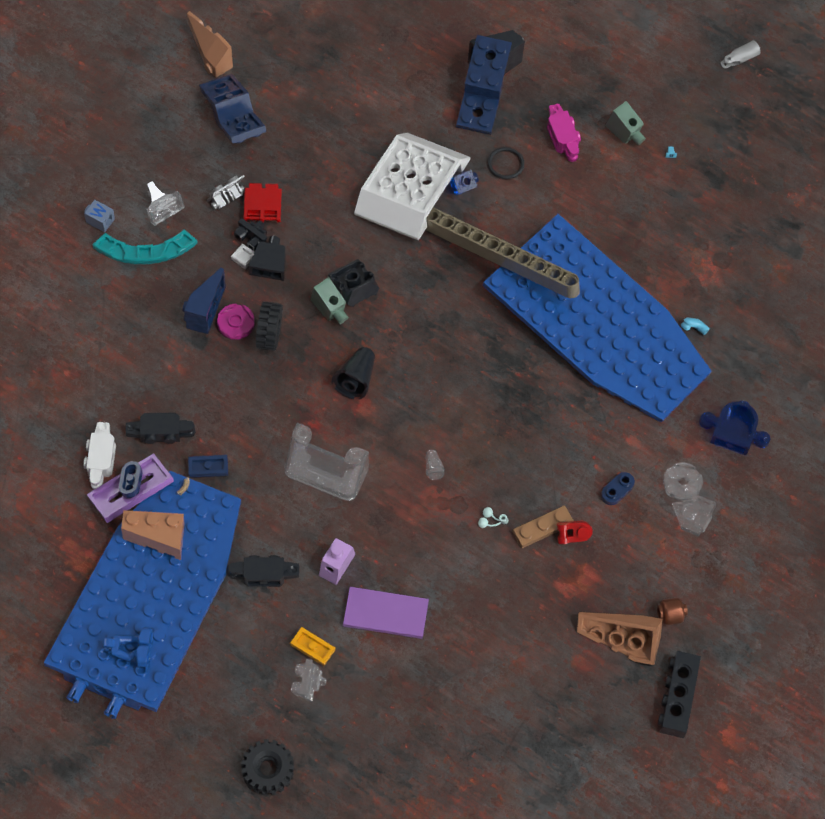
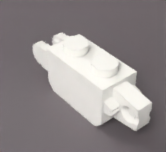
(100, 455)

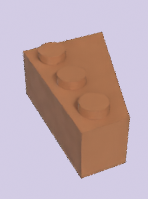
(155, 530)

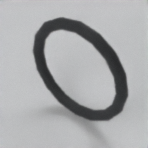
(506, 176)

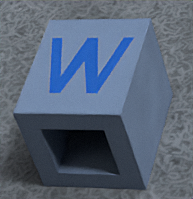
(99, 215)

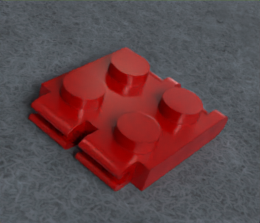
(262, 202)

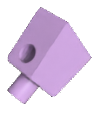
(338, 558)

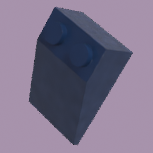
(204, 302)

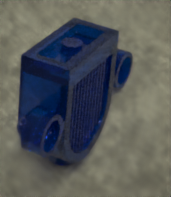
(735, 427)

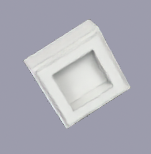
(242, 256)

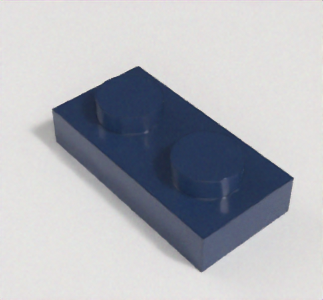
(208, 466)

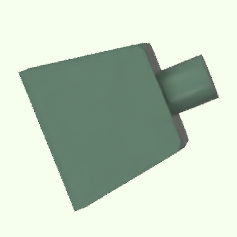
(626, 124)
(329, 301)

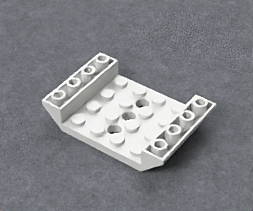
(405, 202)

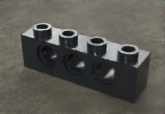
(678, 725)

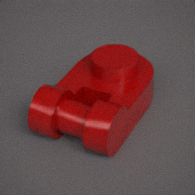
(580, 531)

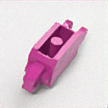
(563, 132)

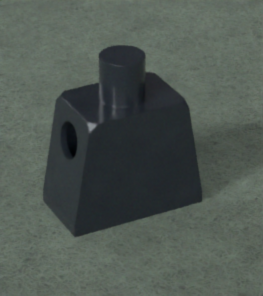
(269, 260)

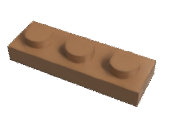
(541, 527)

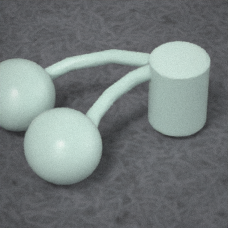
(488, 512)

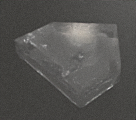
(694, 514)

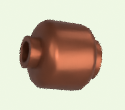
(672, 611)

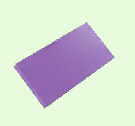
(386, 612)

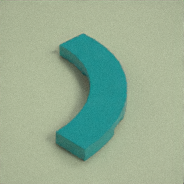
(145, 253)

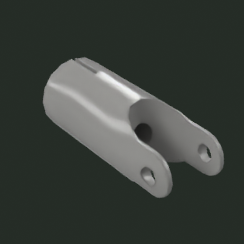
(741, 54)

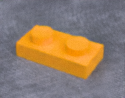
(312, 646)

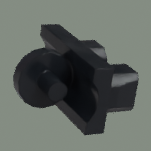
(253, 231)

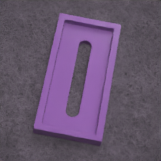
(102, 495)

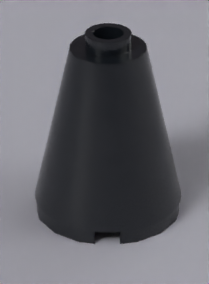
(355, 374)

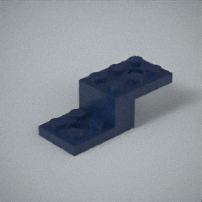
(484, 84)
(232, 108)

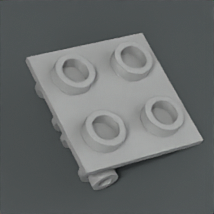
(232, 190)

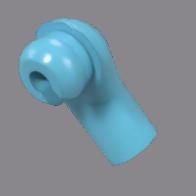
(696, 323)

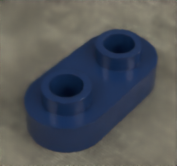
(130, 481)
(618, 487)

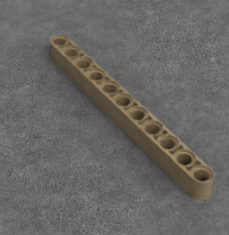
(503, 253)

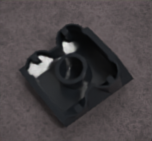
(354, 282)

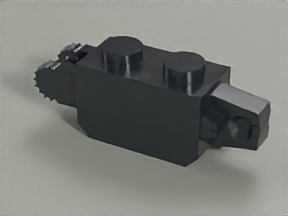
(160, 428)
(263, 571)

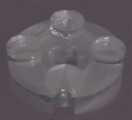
(675, 489)

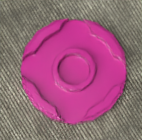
(235, 321)

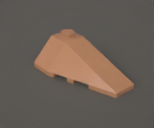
(212, 47)
(629, 634)

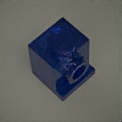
(458, 185)

